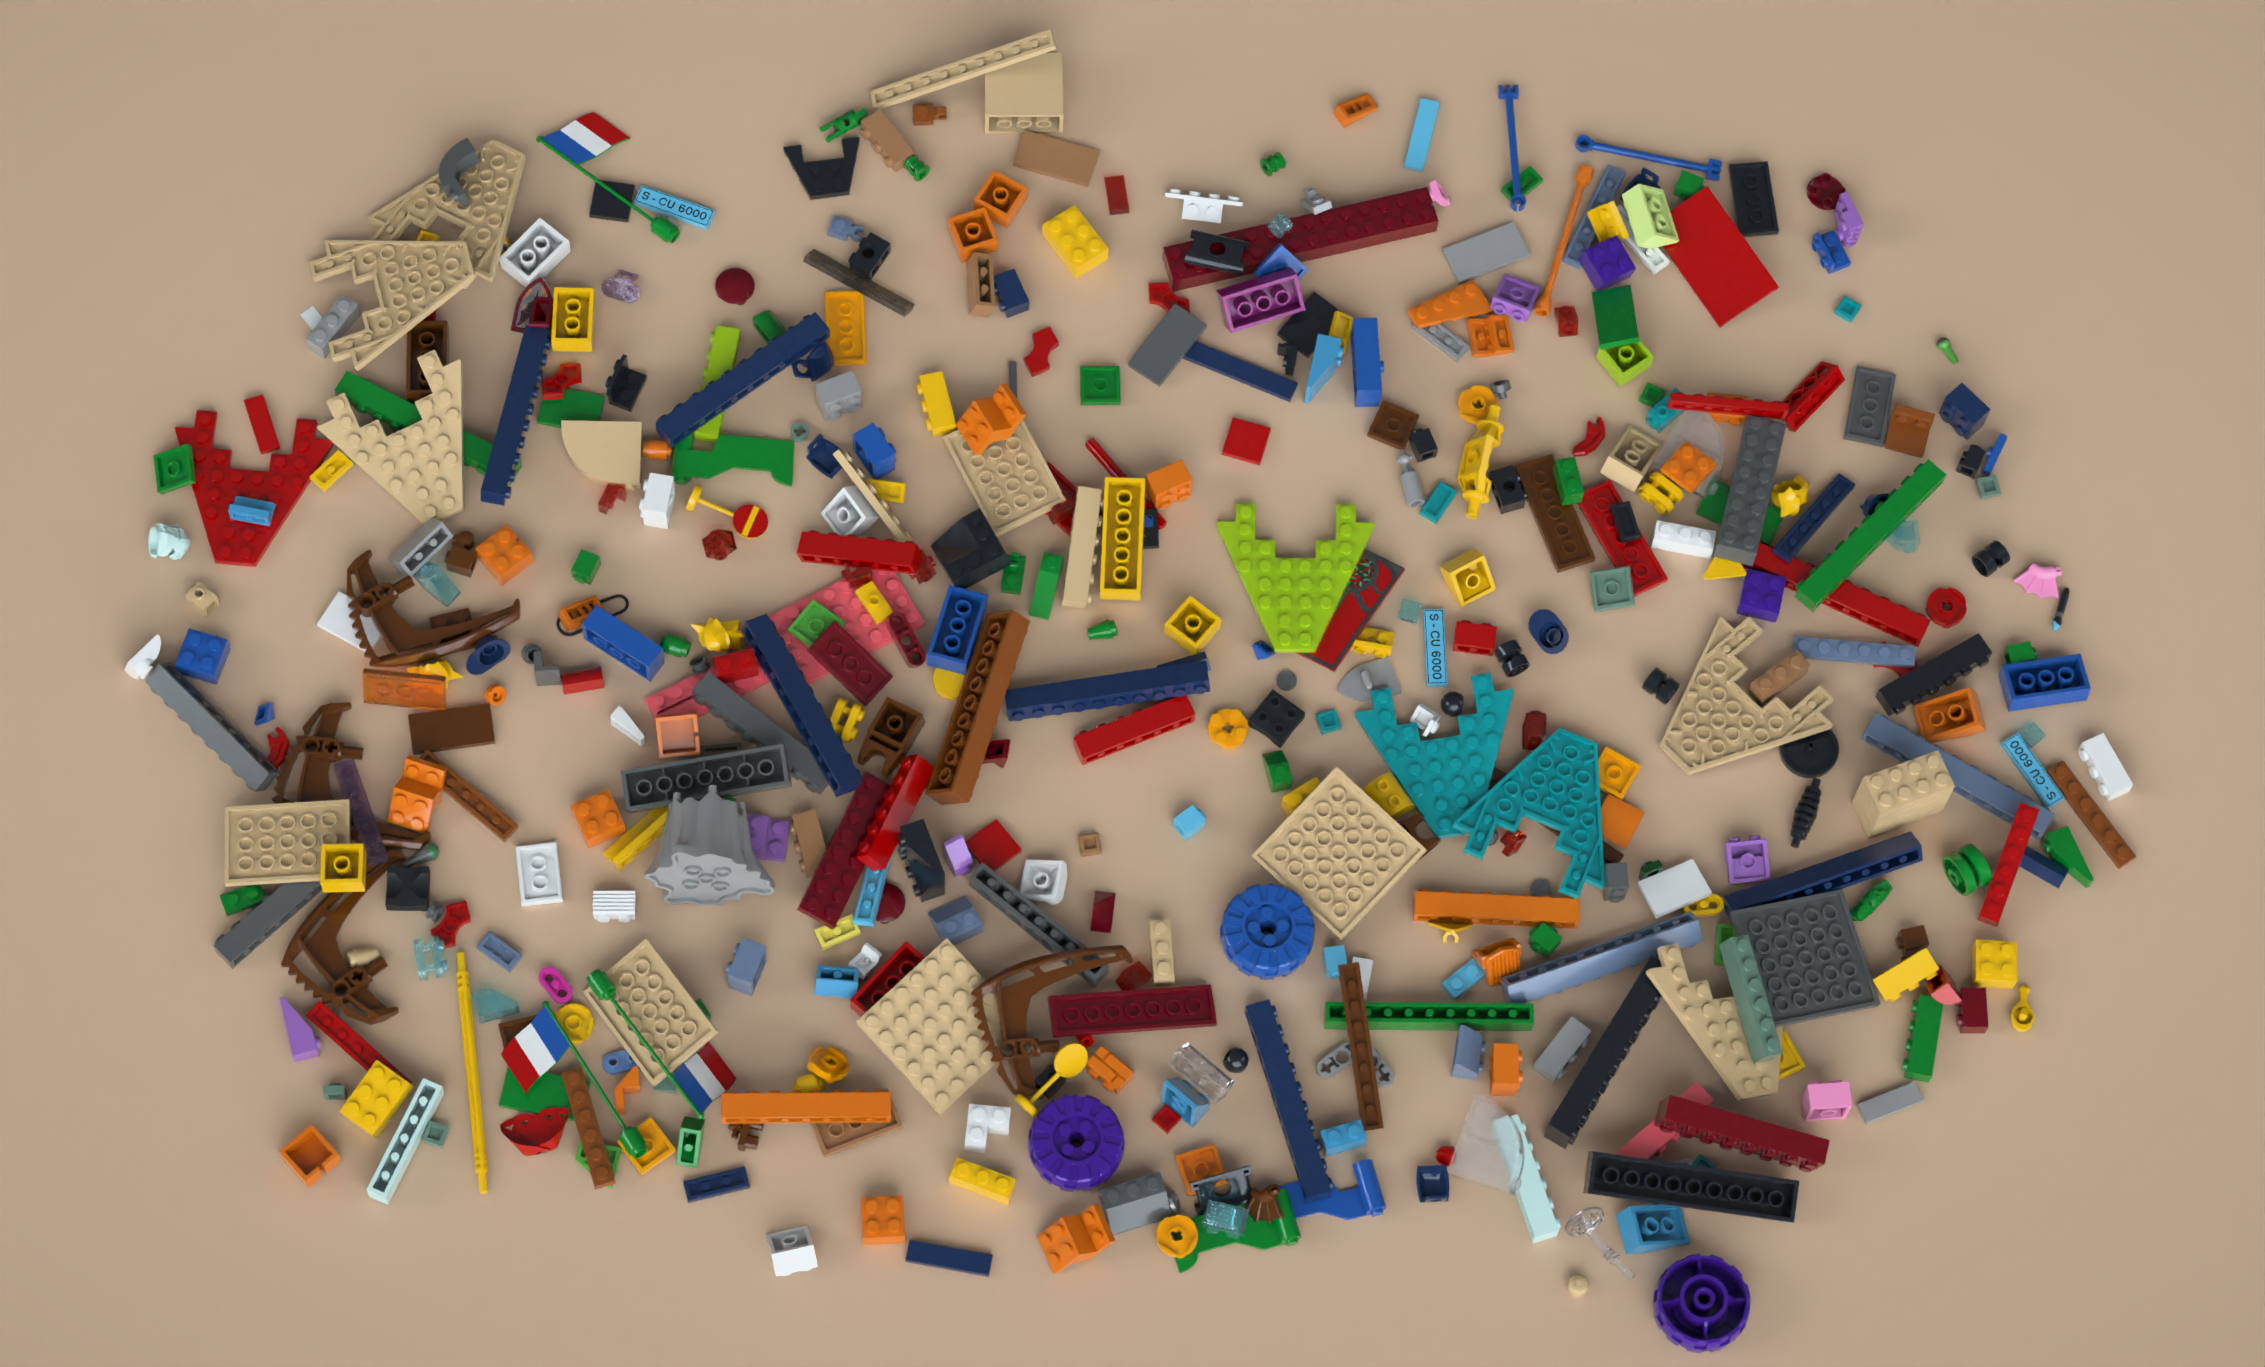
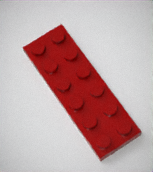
(1637, 554)

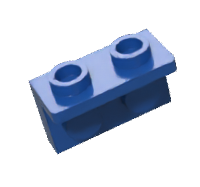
(1830, 251)

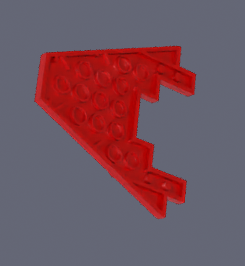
(218, 485)

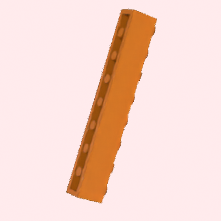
(1496, 909)
(805, 1107)

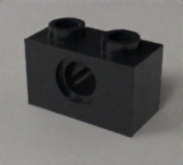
(874, 246)
(1507, 500)

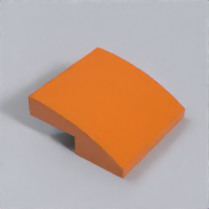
(1490, 336)
(1619, 820)

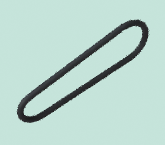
(601, 601)

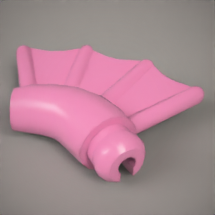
(2040, 580)

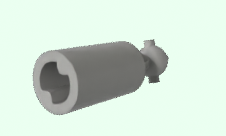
(1410, 481)

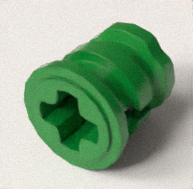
(1272, 163)
(916, 168)

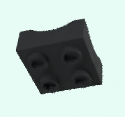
(1276, 718)
(407, 888)

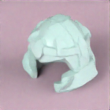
(167, 540)

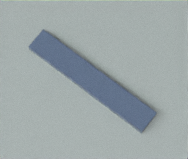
(1585, 233)

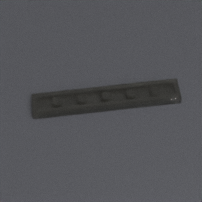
(858, 282)

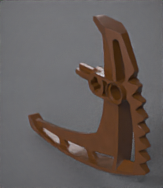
(402, 636)
(315, 771)
(327, 959)
(1014, 1004)

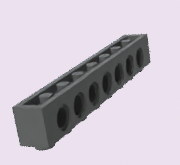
(1031, 918)

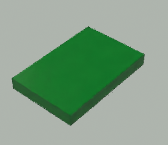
(573, 407)

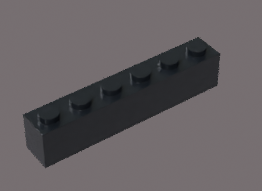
(1933, 675)

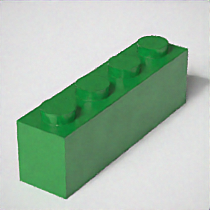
(1923, 1038)

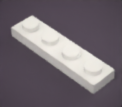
(1652, 258)

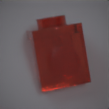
(1566, 320)

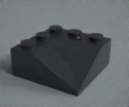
(970, 551)
(921, 861)

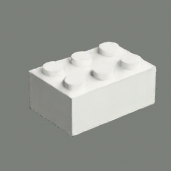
(535, 253)

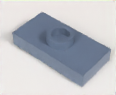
(499, 951)

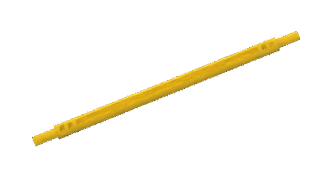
(472, 1076)

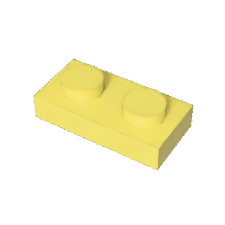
(843, 931)

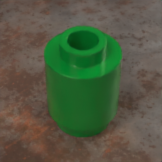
(675, 645)

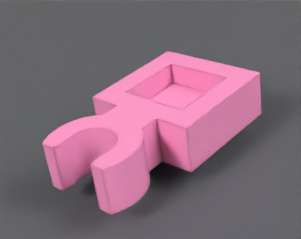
(1438, 194)

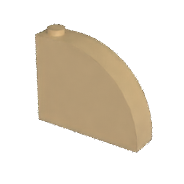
(606, 451)

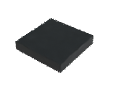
(608, 206)

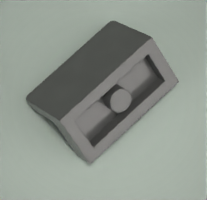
(545, 675)

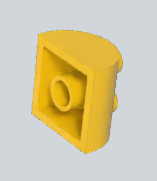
(1389, 795)

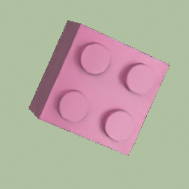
(1826, 1100)

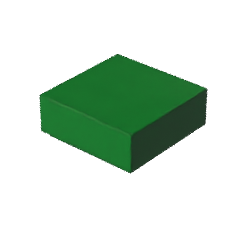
(1651, 395)

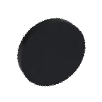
(1811, 755)

